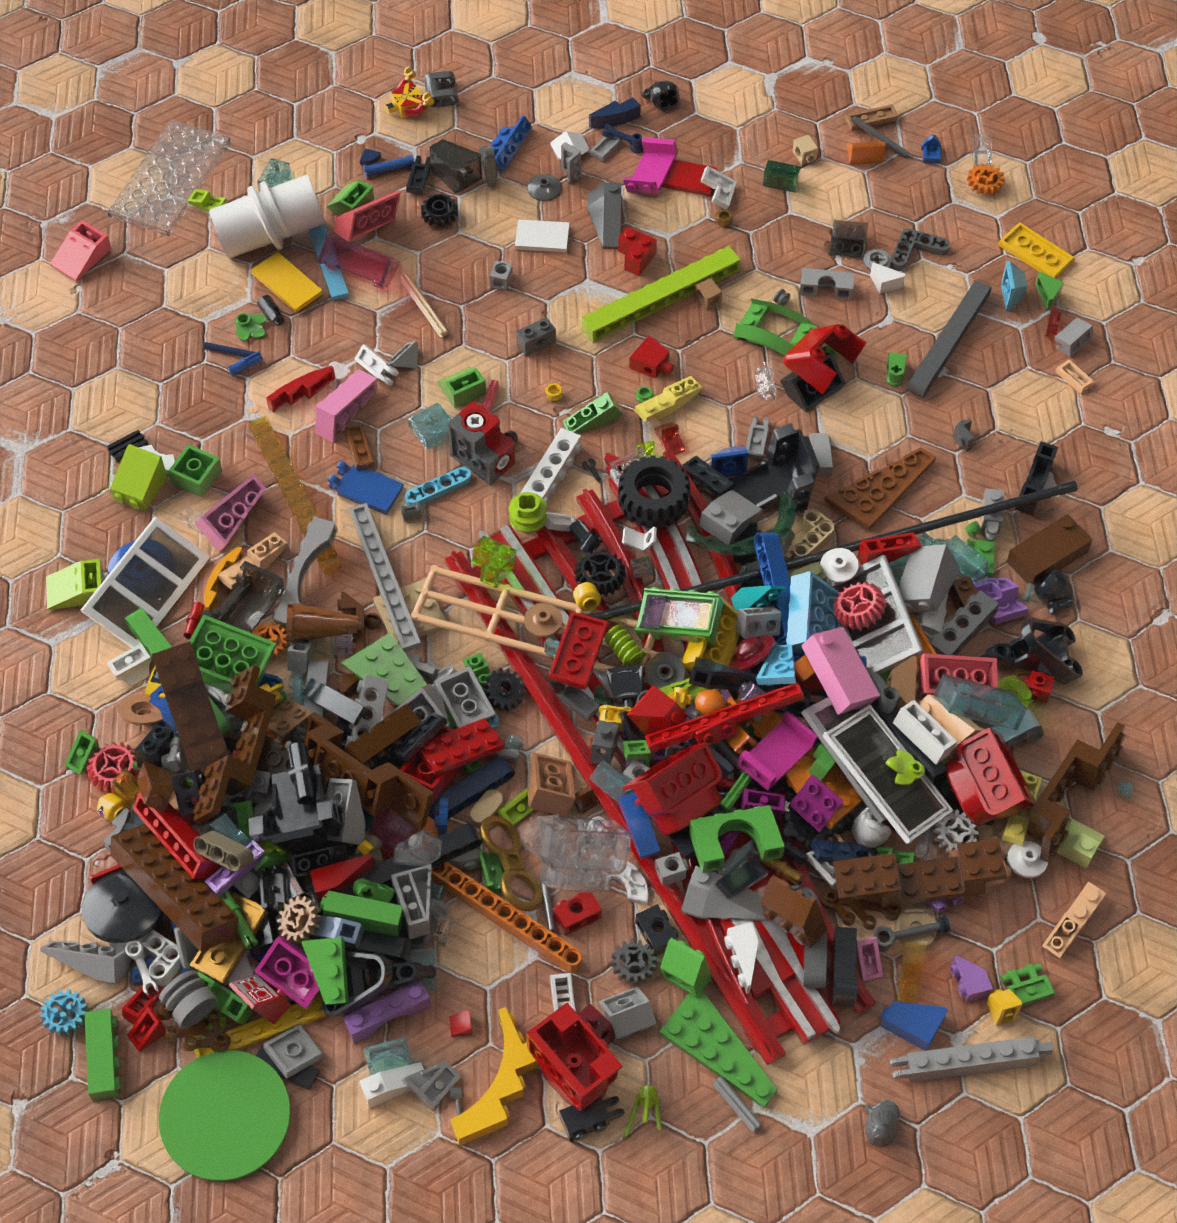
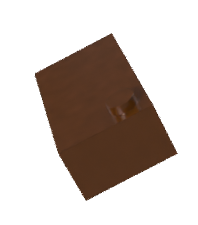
(1049, 550)

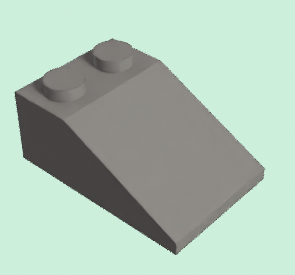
(728, 516)
(464, 697)
(346, 795)

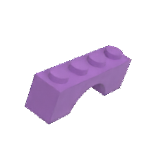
(369, 1018)

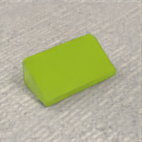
(516, 808)

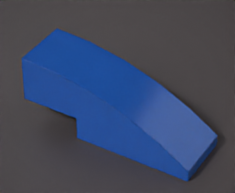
(639, 826)

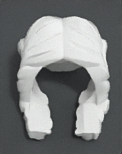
(868, 830)

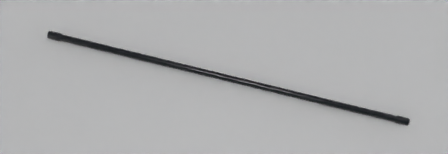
(1061, 489)

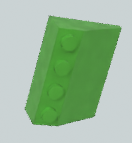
(228, 651)

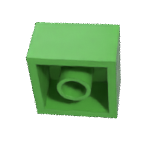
(195, 470)

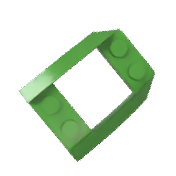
(750, 324)

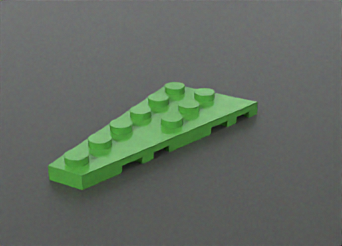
(708, 1039)

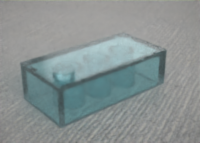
(980, 702)

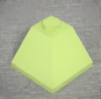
(1080, 843)

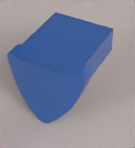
(931, 150)

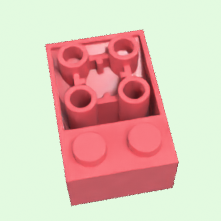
(81, 250)

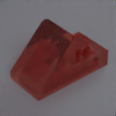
(670, 438)

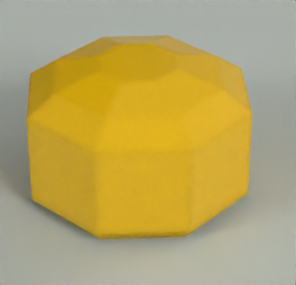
(554, 392)

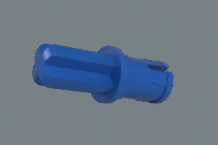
(245, 363)

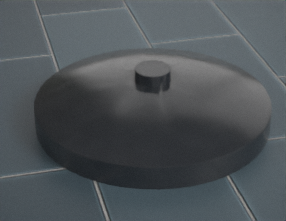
(119, 909)

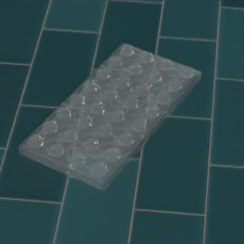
(168, 176)

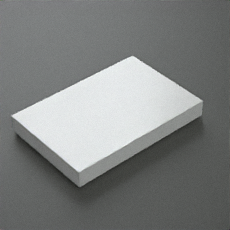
(542, 236)

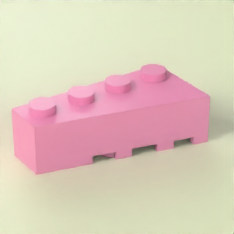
(343, 404)
(227, 515)

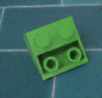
(352, 197)
(463, 386)
(685, 967)

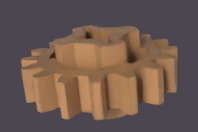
(299, 919)

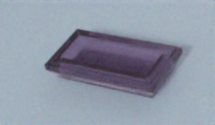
(653, 612)

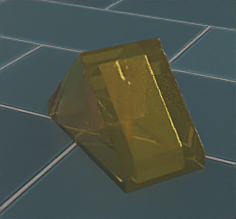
(126, 786)

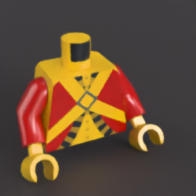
(407, 98)

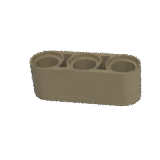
(223, 850)

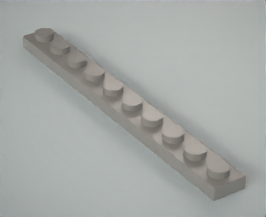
(385, 578)

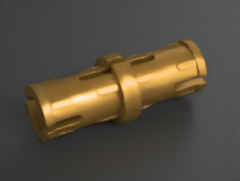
(784, 869)

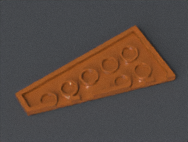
(879, 490)

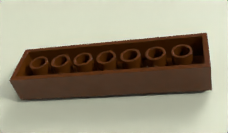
(183, 899)

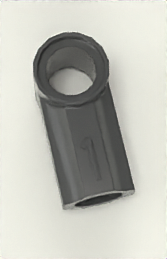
(888, 695)

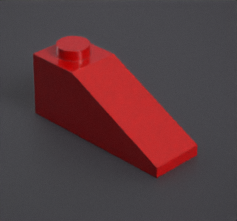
(891, 546)
(339, 875)

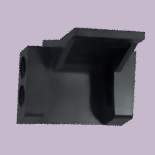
(791, 469)
(296, 825)

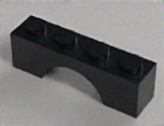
(1038, 474)

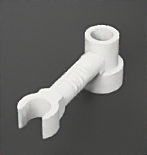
(136, 951)

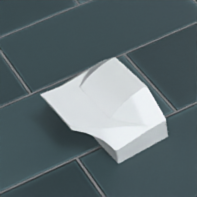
(131, 665)

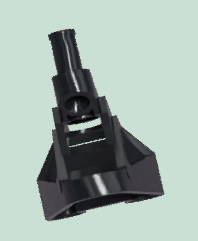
(1042, 654)
(391, 976)

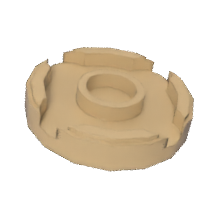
(913, 918)

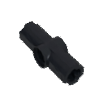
(301, 773)

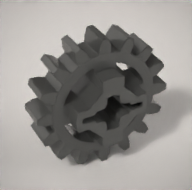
(633, 952)

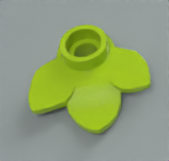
(904, 766)

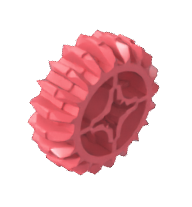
(857, 602)
(114, 755)

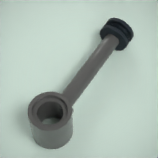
(942, 925)

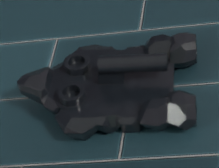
(799, 829)

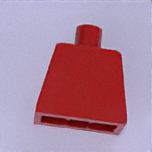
(651, 358)

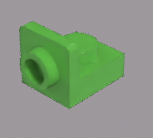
(637, 751)

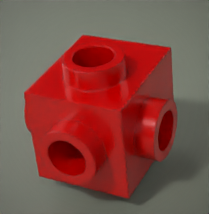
(1039, 685)

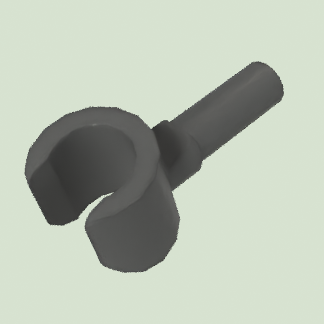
(456, 1094)

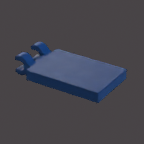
(366, 487)

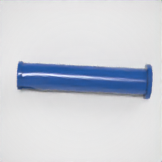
(388, 166)

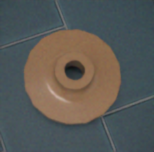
(541, 626)

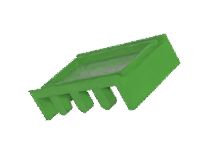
(685, 614)

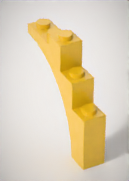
(488, 1113)

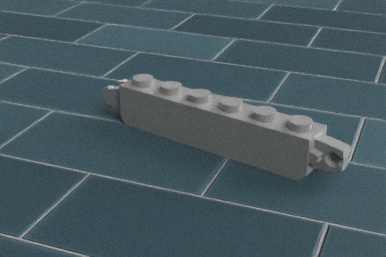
(971, 1059)

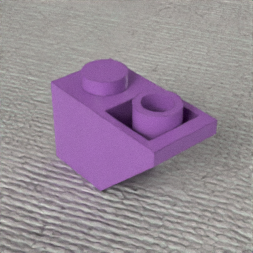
(971, 979)

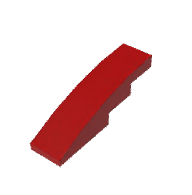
(305, 385)

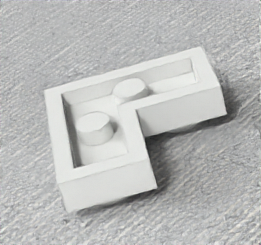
(722, 184)

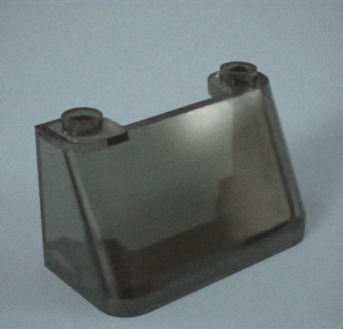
(251, 598)

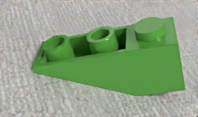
(595, 414)

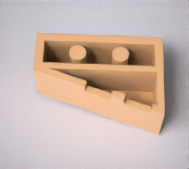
(957, 726)

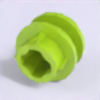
(527, 512)

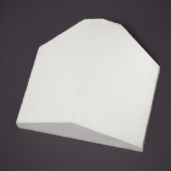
(571, 138)

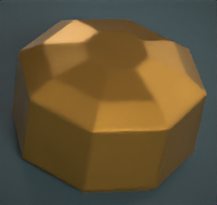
(724, 218)

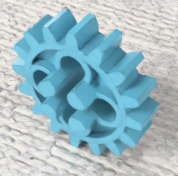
(52, 1014)

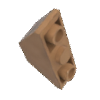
(904, 680)

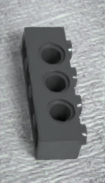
(962, 636)

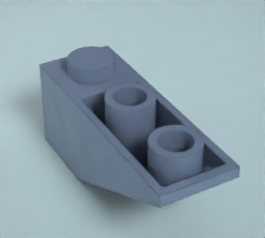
(337, 927)

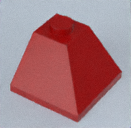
(656, 712)

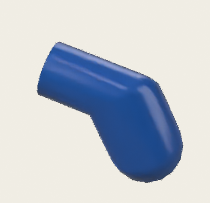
(135, 975)

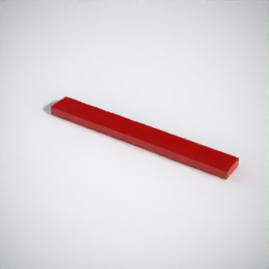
(739, 711)

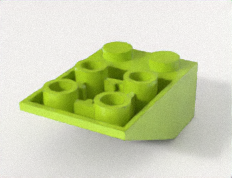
(74, 584)

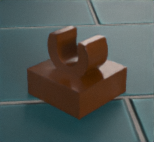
(585, 799)

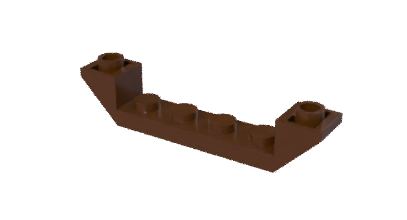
(347, 605)

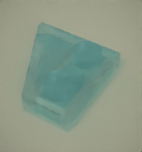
(296, 684)

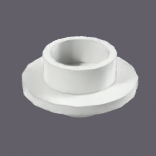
(839, 572)
(1025, 866)

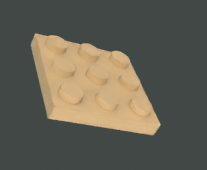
(411, 595)

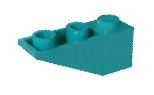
(756, 596)

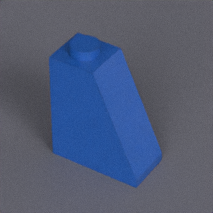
(913, 1022)

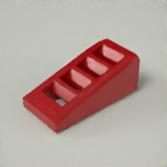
(132, 1012)

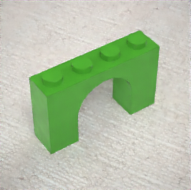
(755, 822)

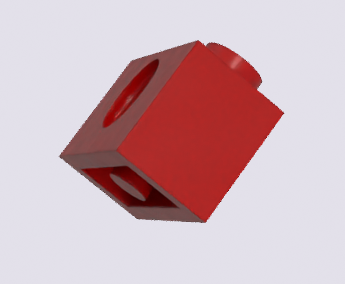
(570, 921)

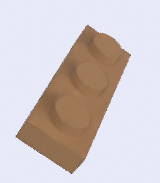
(873, 116)

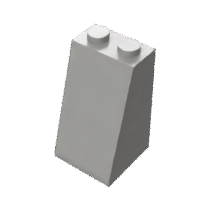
(928, 577)

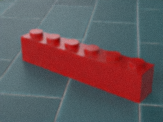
(176, 837)

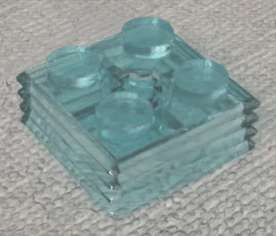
(430, 425)

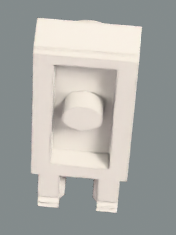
(375, 364)

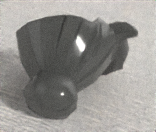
(882, 1123)

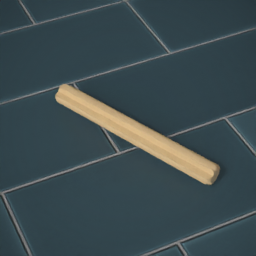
(424, 305)

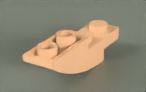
(261, 555)
(1074, 920)

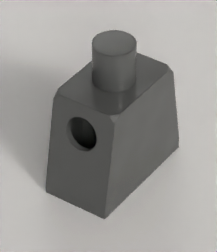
(604, 738)

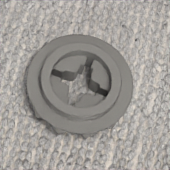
(882, 256)

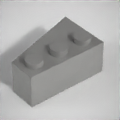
(414, 893)

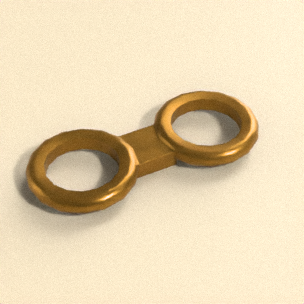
(512, 863)

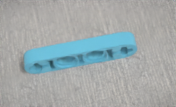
(436, 484)

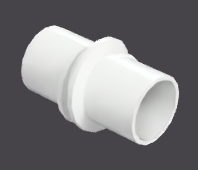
(267, 216)

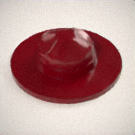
(752, 651)

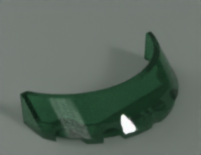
(746, 547)

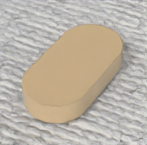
(486, 806)

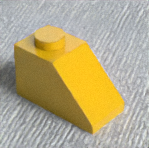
(1003, 1006)

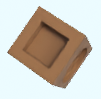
(708, 293)

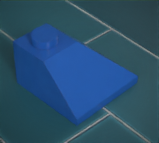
(730, 461)

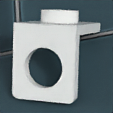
(638, 540)

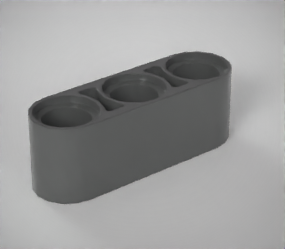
(815, 964)

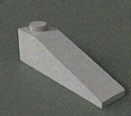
(95, 961)

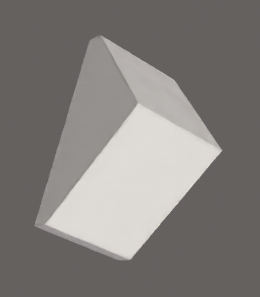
(886, 278)

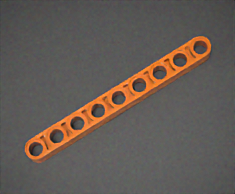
(511, 922)

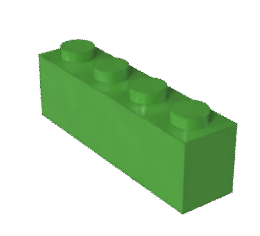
(101, 1054)

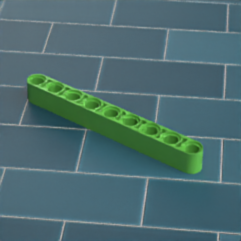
(154, 642)

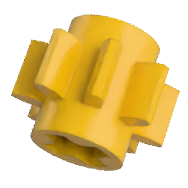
(681, 697)

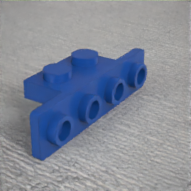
(509, 141)

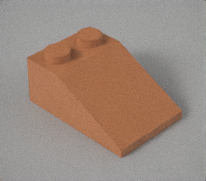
(551, 785)

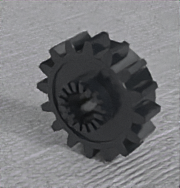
(439, 210)
(508, 681)

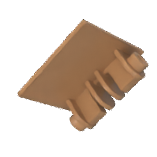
(287, 717)

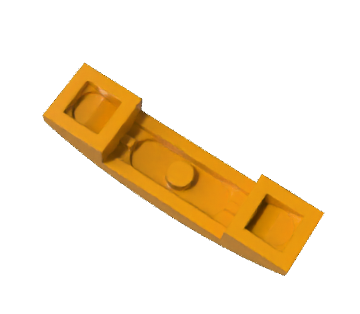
(210, 597)

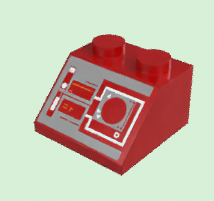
(261, 997)

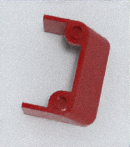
(807, 357)

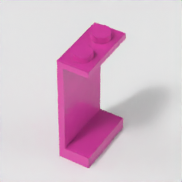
(653, 166)
(778, 751)

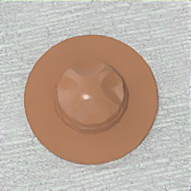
(139, 711)

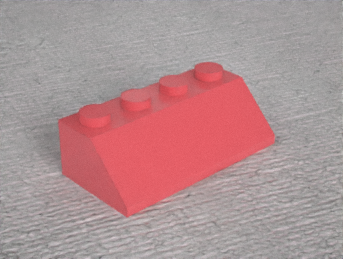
(367, 217)
(974, 669)

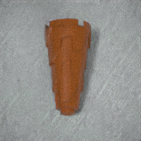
(317, 623)

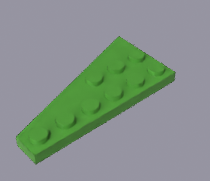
(389, 661)

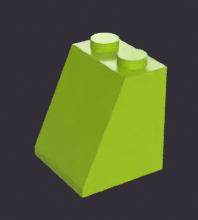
(138, 478)

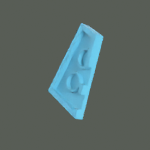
(778, 667)

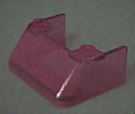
(358, 260)

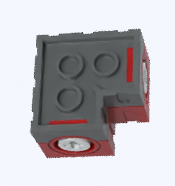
(480, 444)

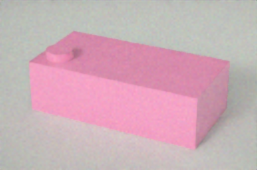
(840, 670)

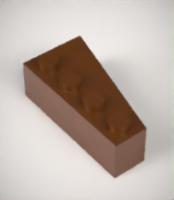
(383, 736)

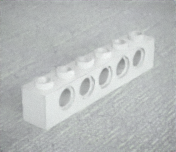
(547, 474)

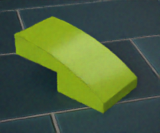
(203, 200)

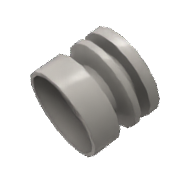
(188, 998)

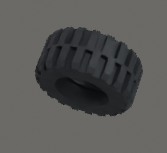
(653, 472)

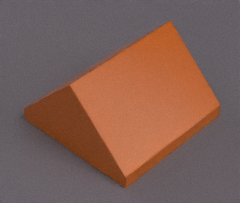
(866, 152)

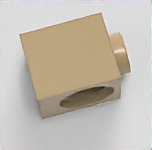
(805, 149)

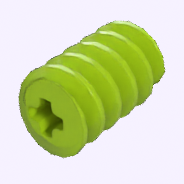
(624, 646)

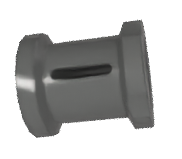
(411, 511)

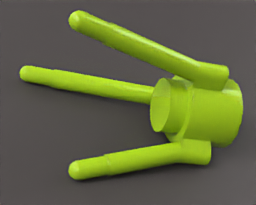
(646, 1098)

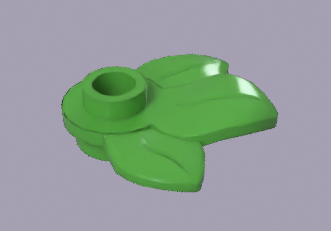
(251, 327)

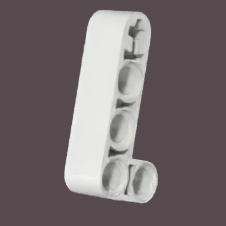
(161, 957)

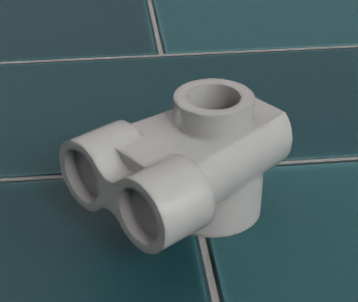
(176, 756)

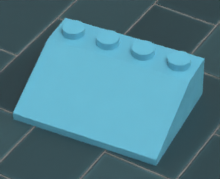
(809, 609)

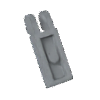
(757, 438)

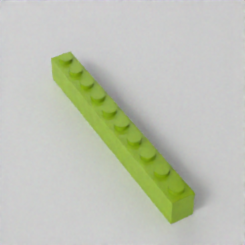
(659, 294)

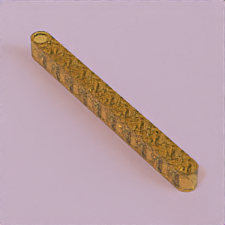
(290, 486)

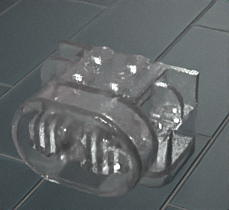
(582, 853)

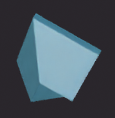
(1013, 285)

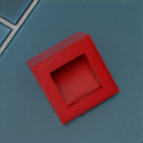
(460, 1024)

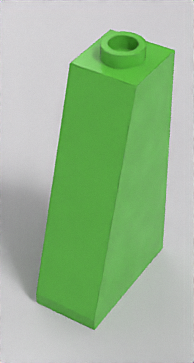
(372, 914)

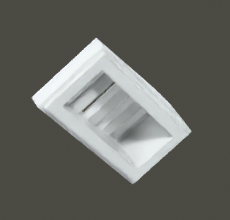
(562, 978)

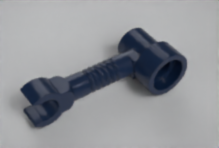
(635, 140)

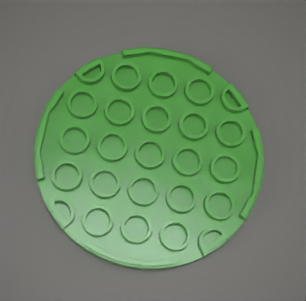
(224, 1115)

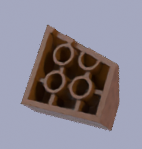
(793, 912)

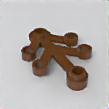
(857, 907)
(197, 1029)

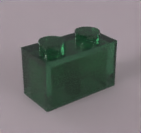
(781, 176)

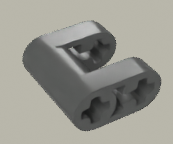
(433, 86)

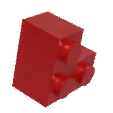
(638, 250)

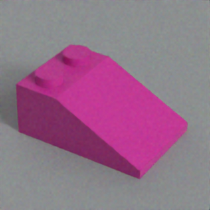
(289, 970)

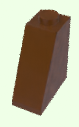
(155, 786)

